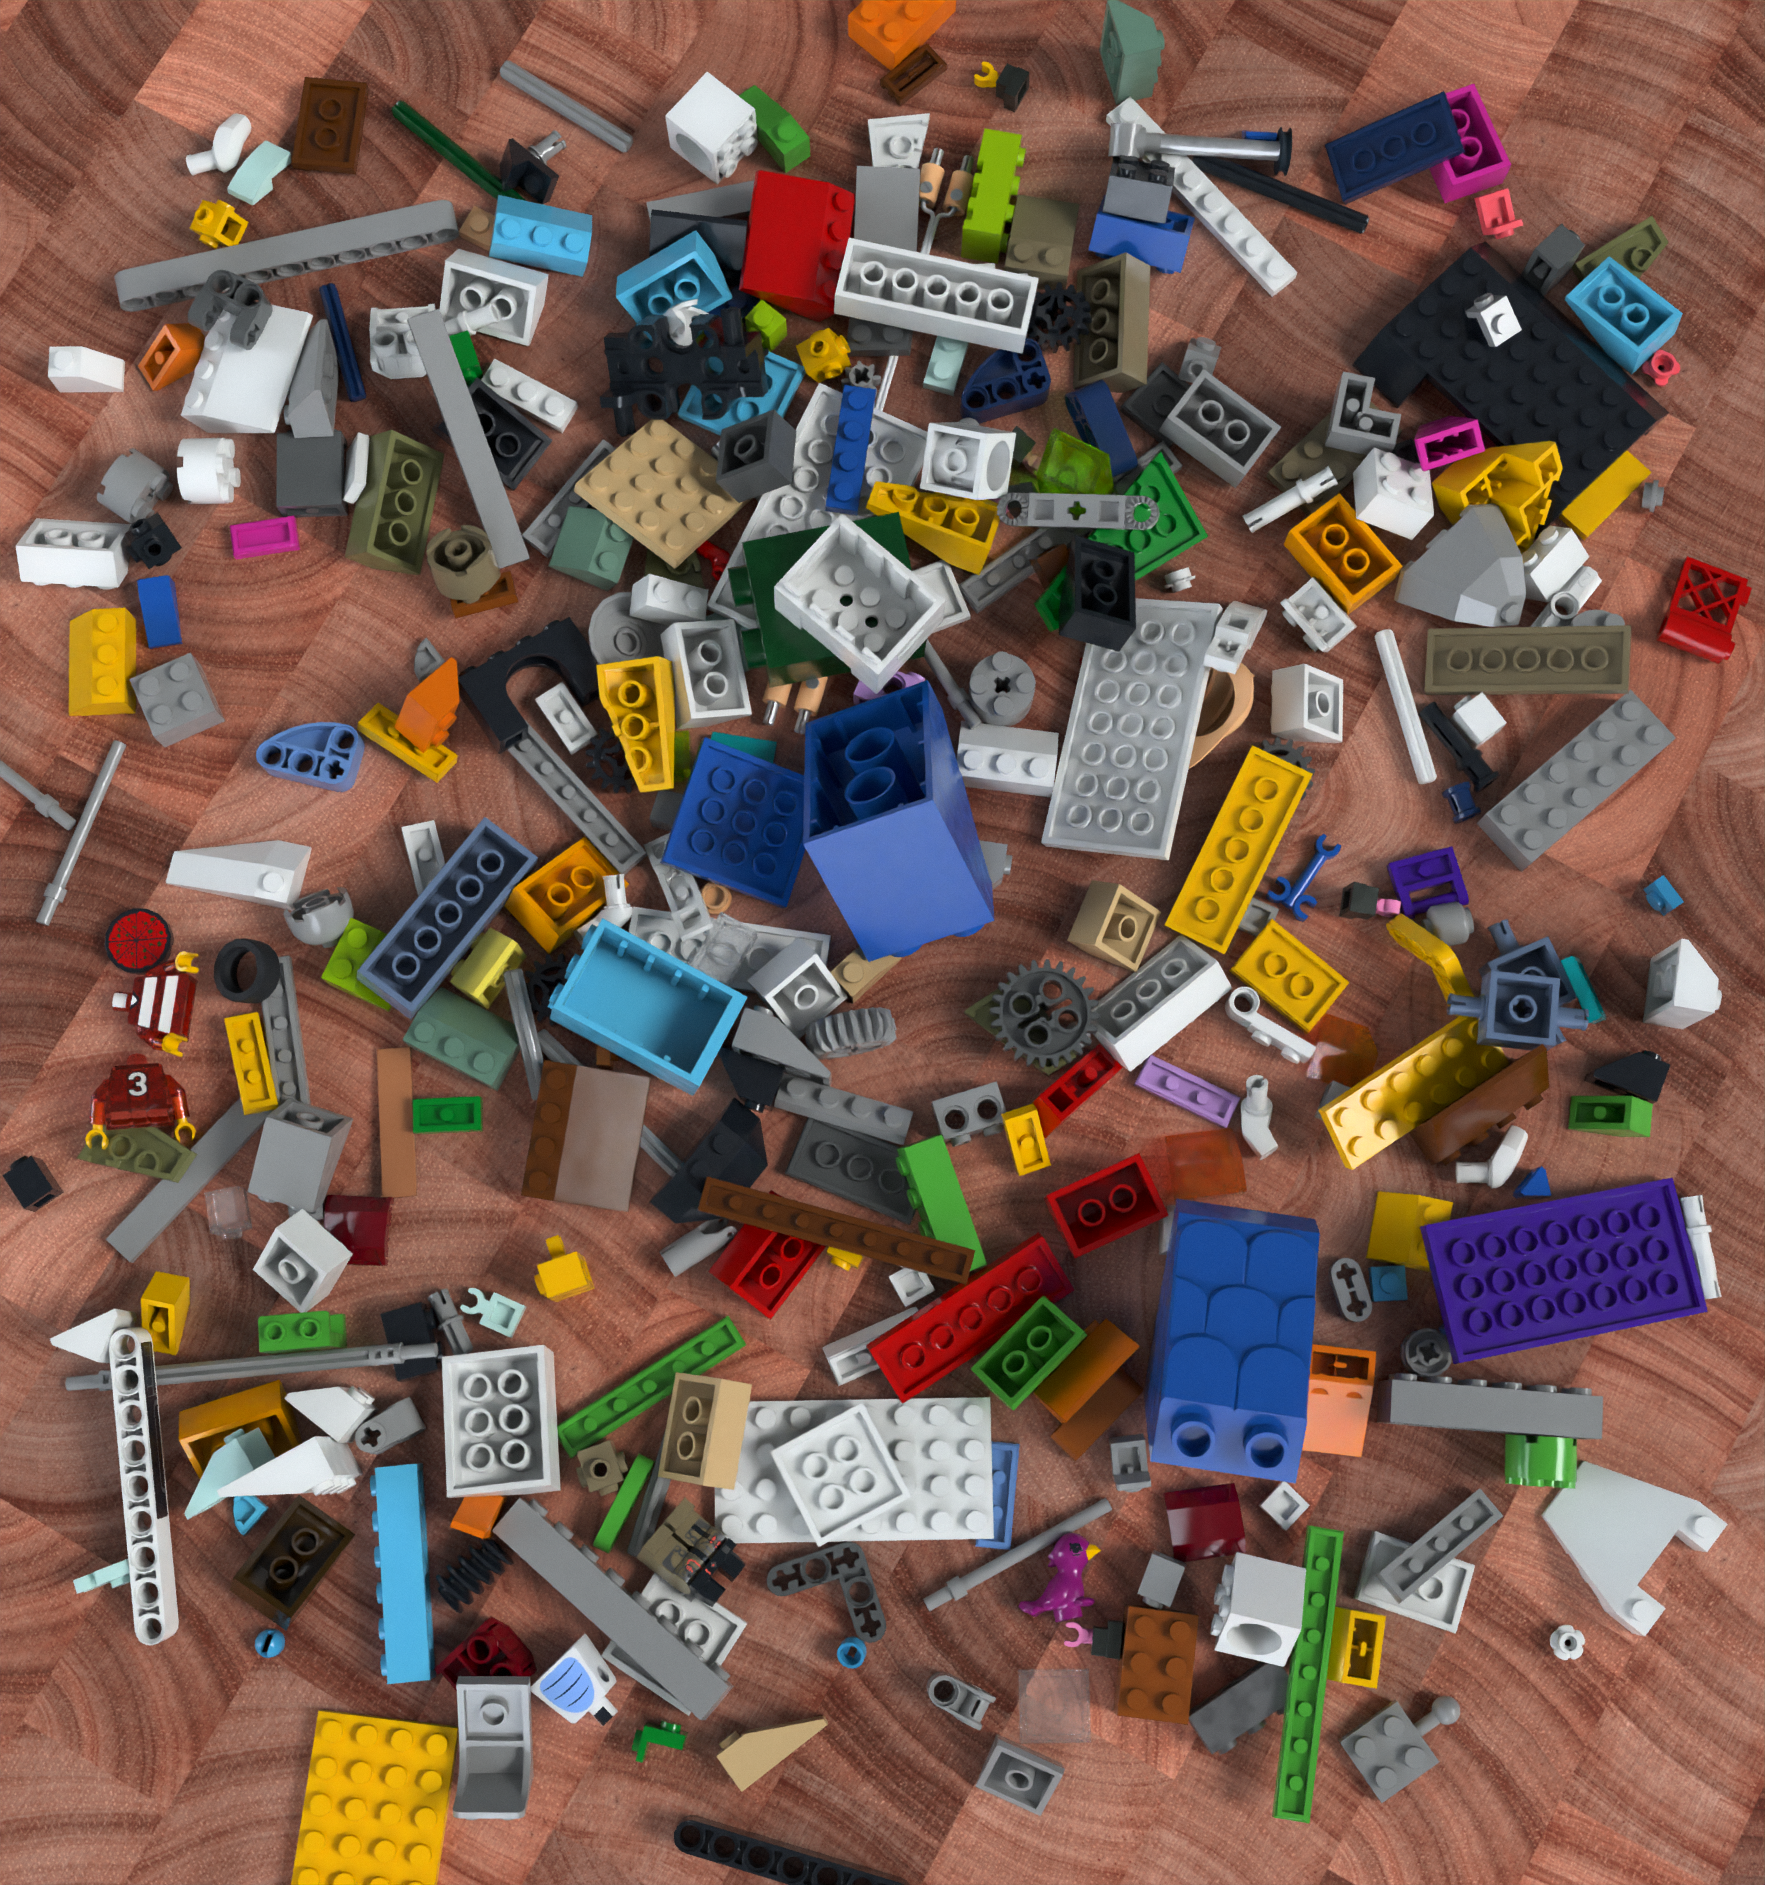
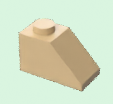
(858, 975)

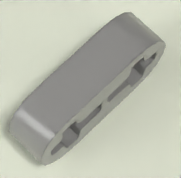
(1358, 1288)

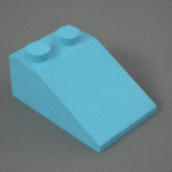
(1623, 314)

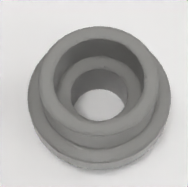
(1652, 495)

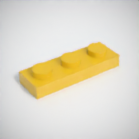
(379, 727)
(251, 1063)

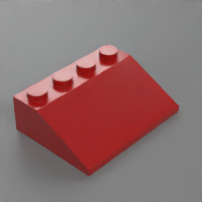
(796, 243)

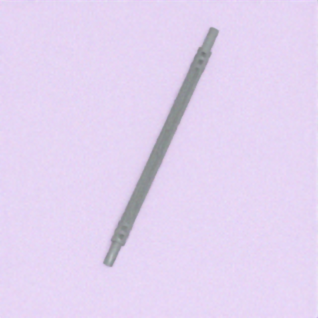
(266, 1365)

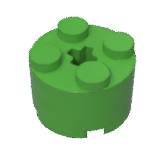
(1540, 1461)

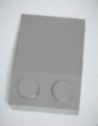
(772, 1042)

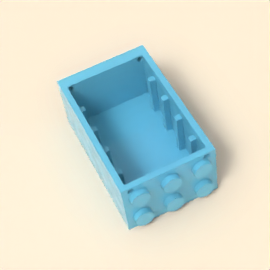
(645, 1006)

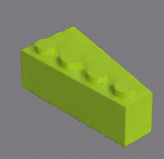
(990, 196)

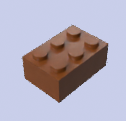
(1156, 1664)

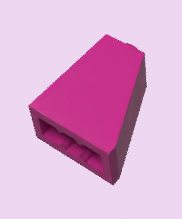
(1447, 441)

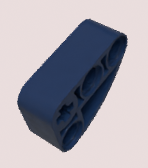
(1008, 374)
(1101, 425)

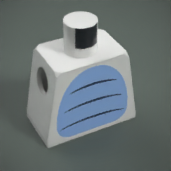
(578, 1684)

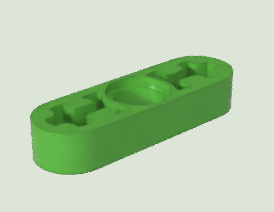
(623, 1503)

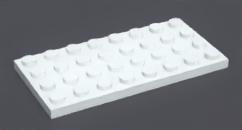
(893, 457)
(1133, 734)
(934, 1442)

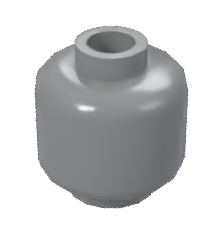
(1449, 922)

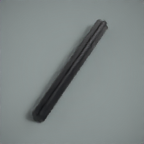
(1283, 192)

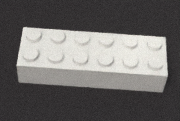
(935, 295)

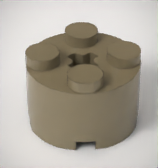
(462, 563)

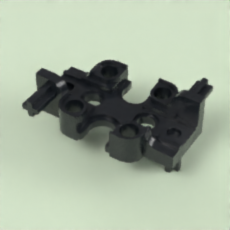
(636, 382)

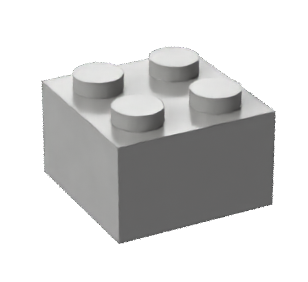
(177, 700)

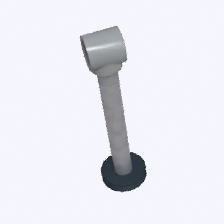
(1133, 140)

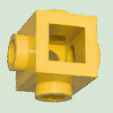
(218, 224)
(824, 355)

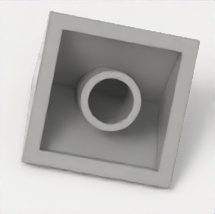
(1019, 1775)

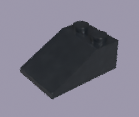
(511, 437)
(1098, 594)

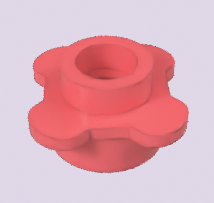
(1663, 359)

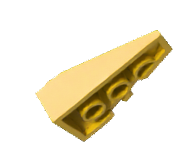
(947, 525)
(642, 711)

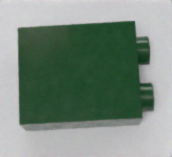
(777, 643)

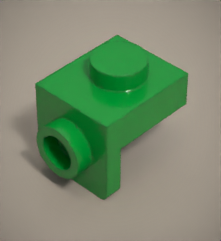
(665, 1734)

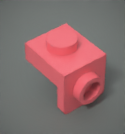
(1497, 214)

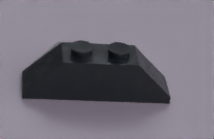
(727, 1151)

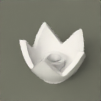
(679, 318)

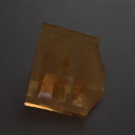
(1342, 1053)

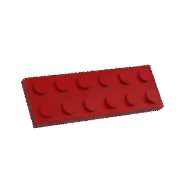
(968, 1317)

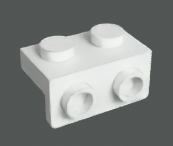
(1317, 616)

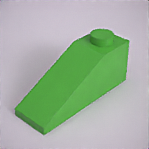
(778, 130)

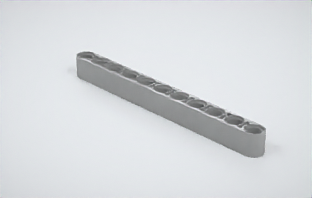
(290, 254)

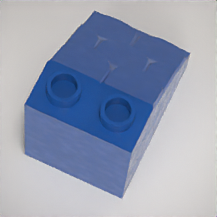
(894, 824)
(1233, 1342)

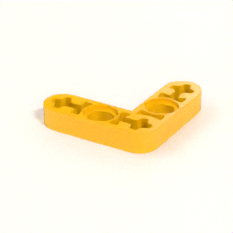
(1433, 953)

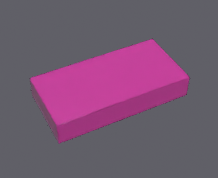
(264, 537)

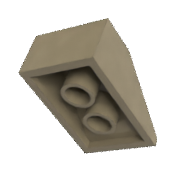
(1042, 239)

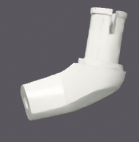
(225, 149)
(617, 909)
(1256, 1117)
(1500, 1164)

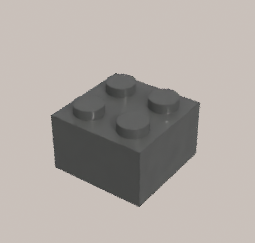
(756, 456)

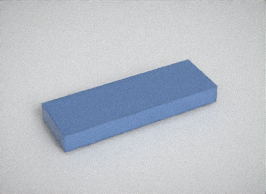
(1004, 1479)

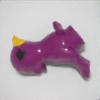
(1065, 1590)

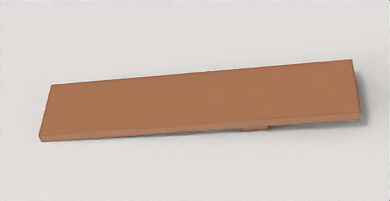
(396, 1122)

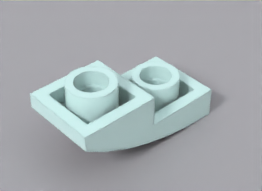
(256, 173)

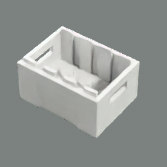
(881, 587)

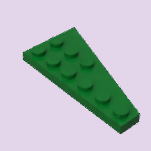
(1171, 535)

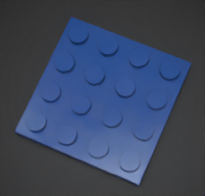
(740, 824)

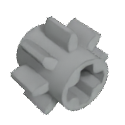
(860, 373)

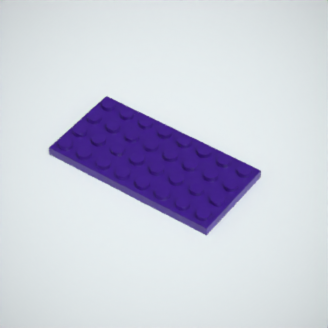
(1562, 1270)

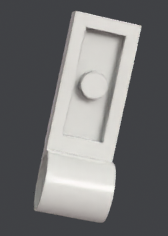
(1266, 1031)

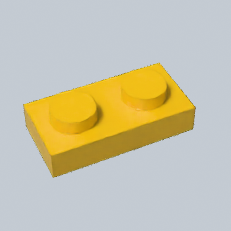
(1026, 1139)

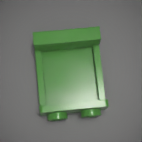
(301, 1332)

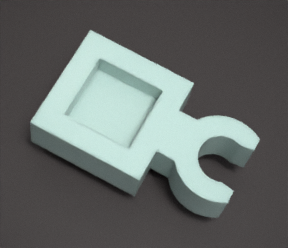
(498, 1314)
(116, 1574)

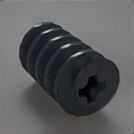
(472, 1572)

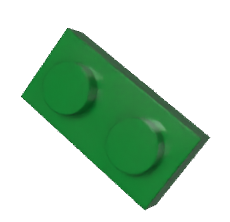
(447, 1115)

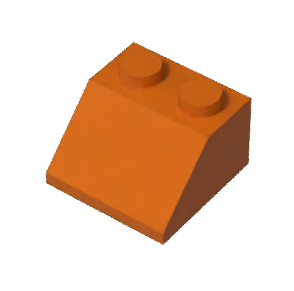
(431, 708)

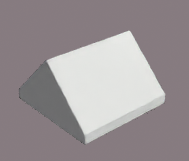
(93, 1336)

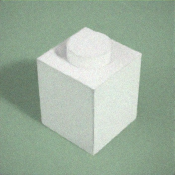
(1477, 719)

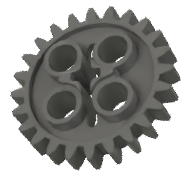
(1030, 988)

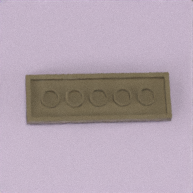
(1528, 660)

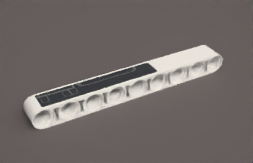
(135, 1500)

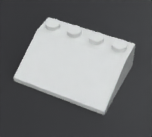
(241, 387)
(500, 1423)
(311, 1467)

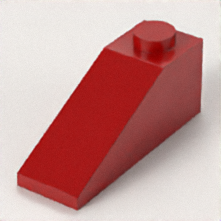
(1075, 1088)

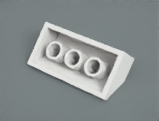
(1158, 1001)

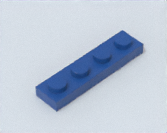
(850, 450)

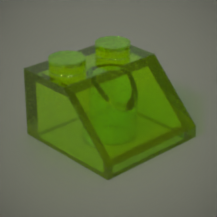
(1074, 468)

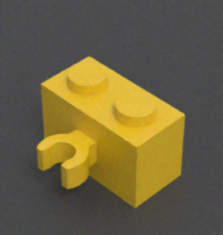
(564, 1274)

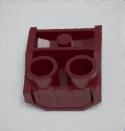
(360, 1226)
(1205, 1522)
(488, 1652)

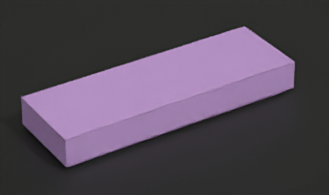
(1187, 1091)

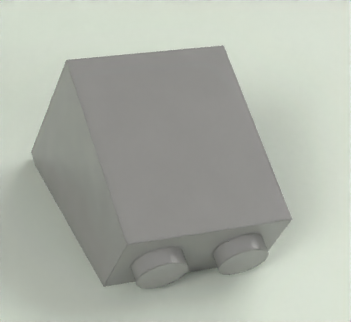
(298, 1155)

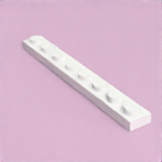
(1214, 209)

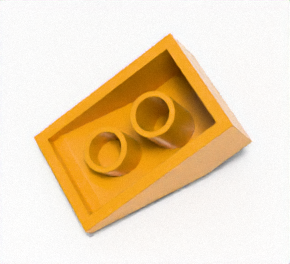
(562, 894)

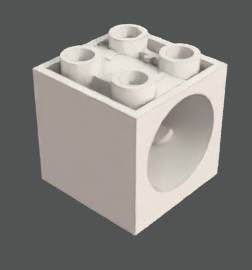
(712, 128)
(967, 460)
(1259, 1609)

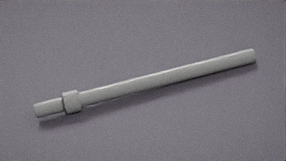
(957, 696)
(43, 803)
(56, 891)
(958, 1587)

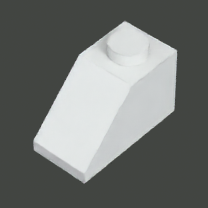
(85, 370)

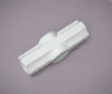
(1571, 597)

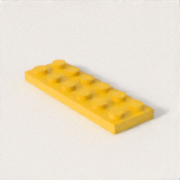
(1238, 849)
(1410, 1090)

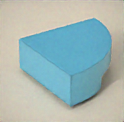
(247, 1512)

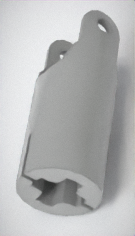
(697, 1245)

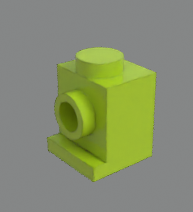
(769, 322)

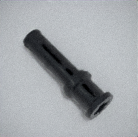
(1467, 758)

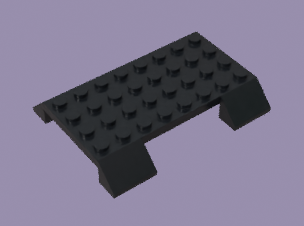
(1528, 389)

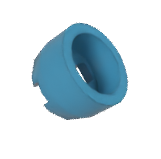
(276, 1644)
(847, 1660)

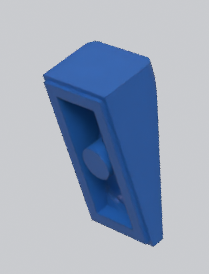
(160, 611)

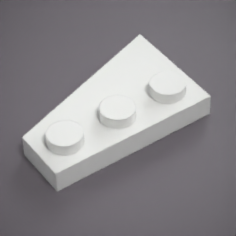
(898, 140)

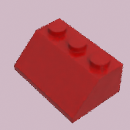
(1106, 1206)
(764, 1266)

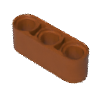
(1097, 1414)

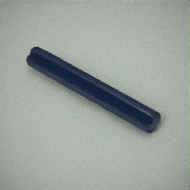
(342, 342)

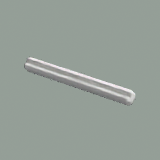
(1405, 706)

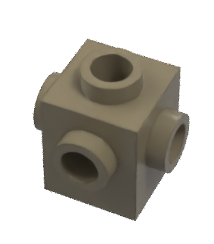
(590, 1461)

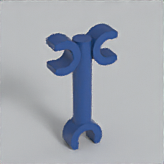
(1293, 896)

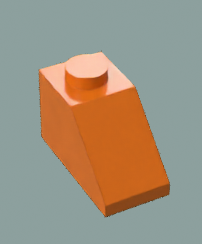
(172, 354)
(479, 1515)

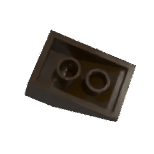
(291, 1562)

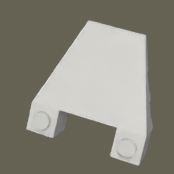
(1618, 1530)

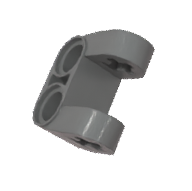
(211, 302)

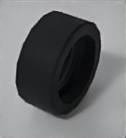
(226, 971)

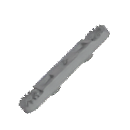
(1101, 512)

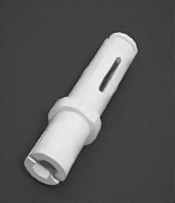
(1290, 499)
(1700, 1244)

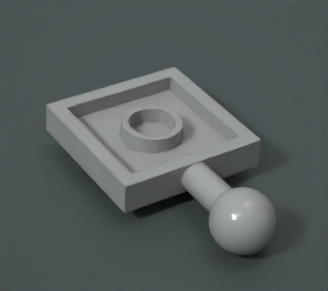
(1391, 1747)

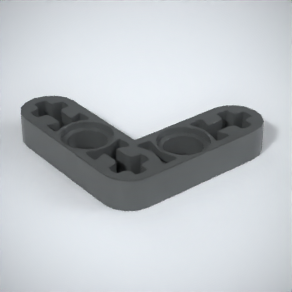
(846, 1576)

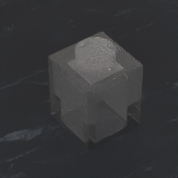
(228, 1212)

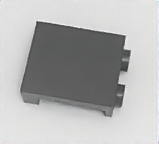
(310, 475)

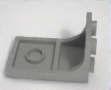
(494, 1747)

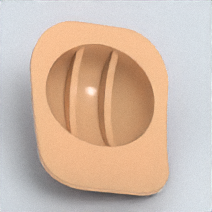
(1223, 710)

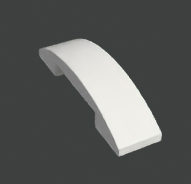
(681, 893)

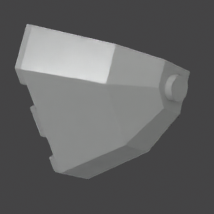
(1468, 572)

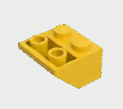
(1356, 1647)

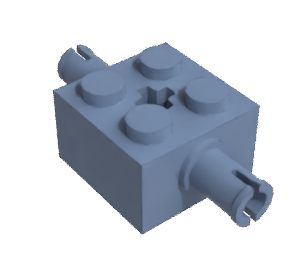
(1533, 959)
(1533, 996)

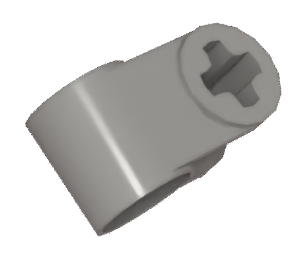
(395, 1424)
(962, 1699)

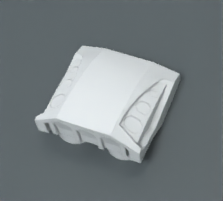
(392, 343)

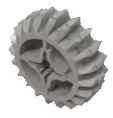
(851, 1033)

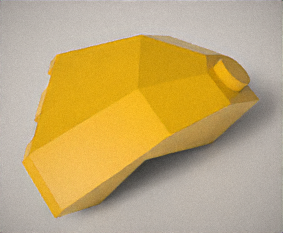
(1508, 476)

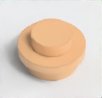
(716, 898)

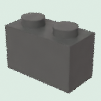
(1553, 259)

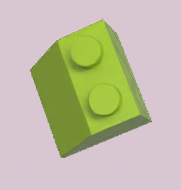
(350, 953)

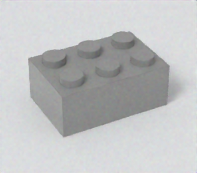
(1219, 428)

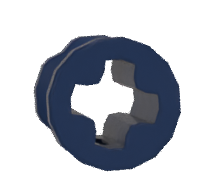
(1461, 802)

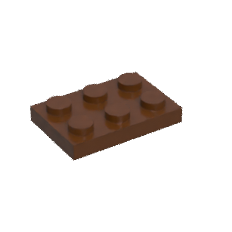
(330, 125)

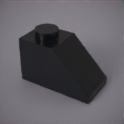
(1635, 1075)
(752, 1079)

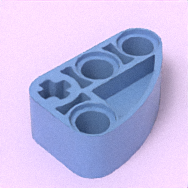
(321, 745)

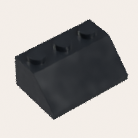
(722, 235)

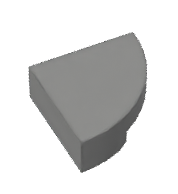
(426, 660)

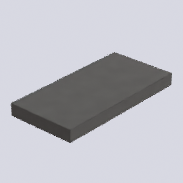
(852, 1168)

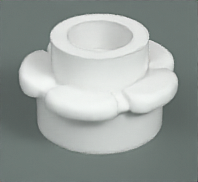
(1179, 580)
(1558, 1640)

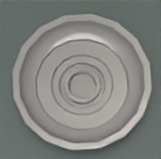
(622, 637)

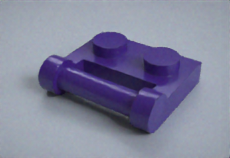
(1423, 873)

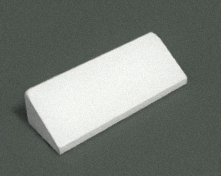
(850, 1356)

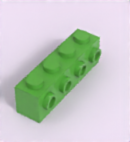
(938, 1195)

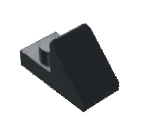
(527, 171)

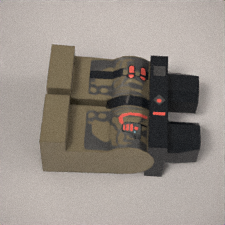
(689, 1553)

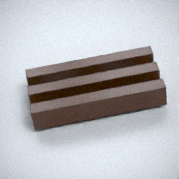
(920, 83)

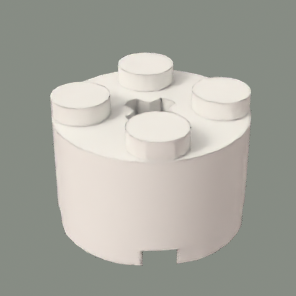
(207, 470)

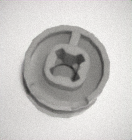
(1425, 1353)

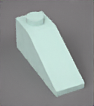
(237, 1458)

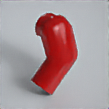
(718, 557)

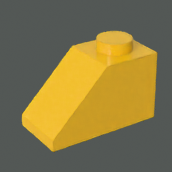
(165, 1310)

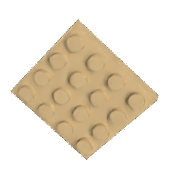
(660, 491)

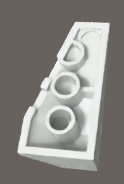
(251, 872)

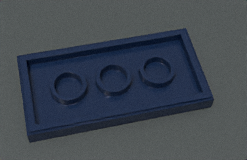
(1394, 148)

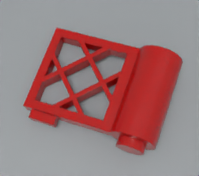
(1699, 633)

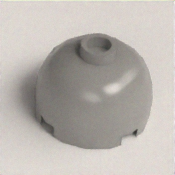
(320, 917)

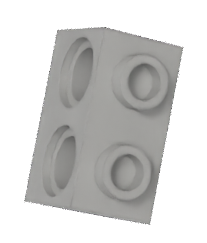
(966, 1105)

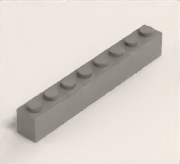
(613, 1608)

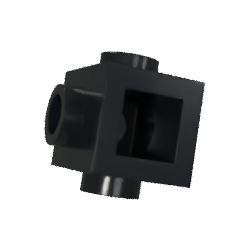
(151, 541)

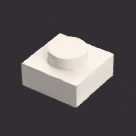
(911, 1285)
(1284, 1505)

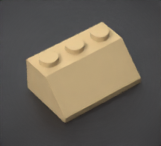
(705, 1430)

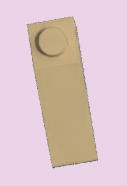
(762, 1748)

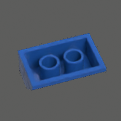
(1148, 241)

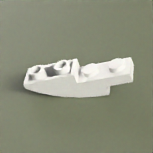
(1233, 636)

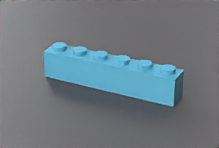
(404, 1573)

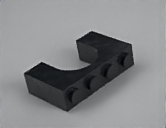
(555, 648)

